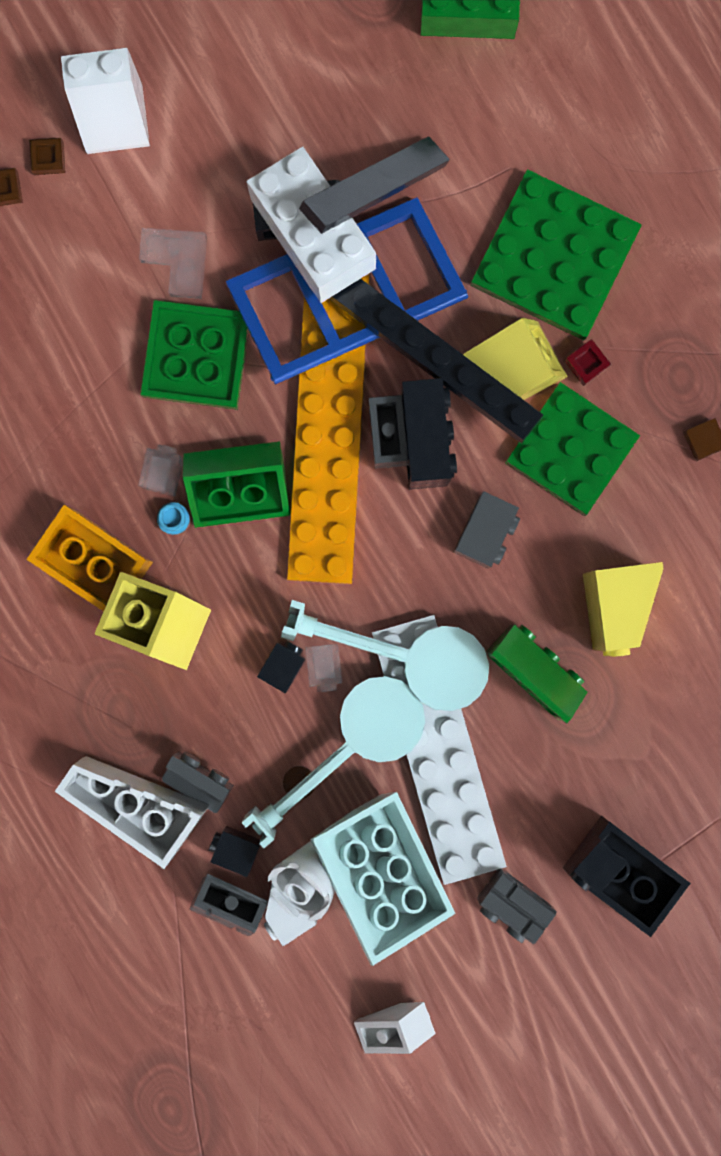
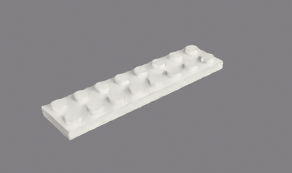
(447, 778)

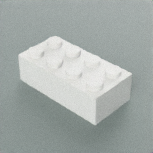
(324, 260)

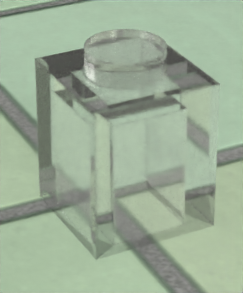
(161, 470)
(324, 667)

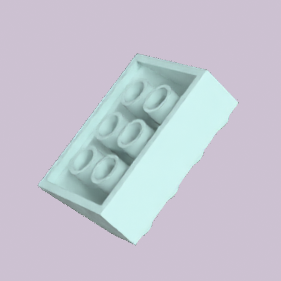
(382, 876)

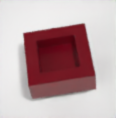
(587, 362)

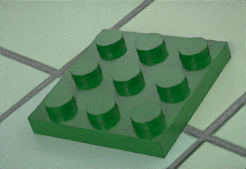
(195, 355)
(573, 449)

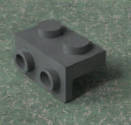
(196, 781)

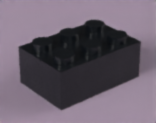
(428, 433)
(644, 887)

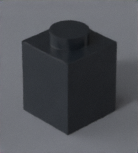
(282, 666)
(234, 850)
(595, 865)

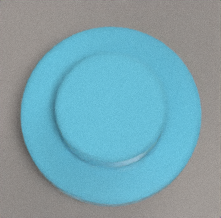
(173, 518)

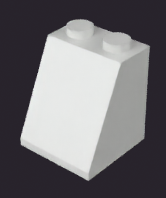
(106, 100)

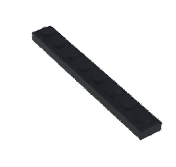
(439, 359)

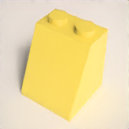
(519, 358)
(620, 605)
(153, 620)

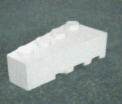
(133, 808)

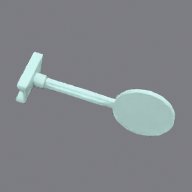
(442, 667)
(378, 722)

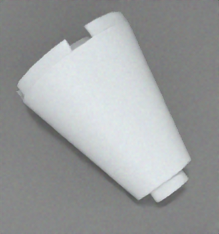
(302, 884)

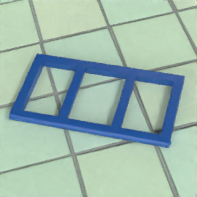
(336, 346)

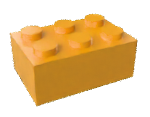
(85, 556)

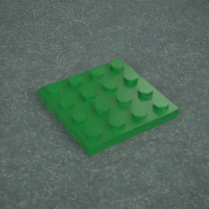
(556, 255)

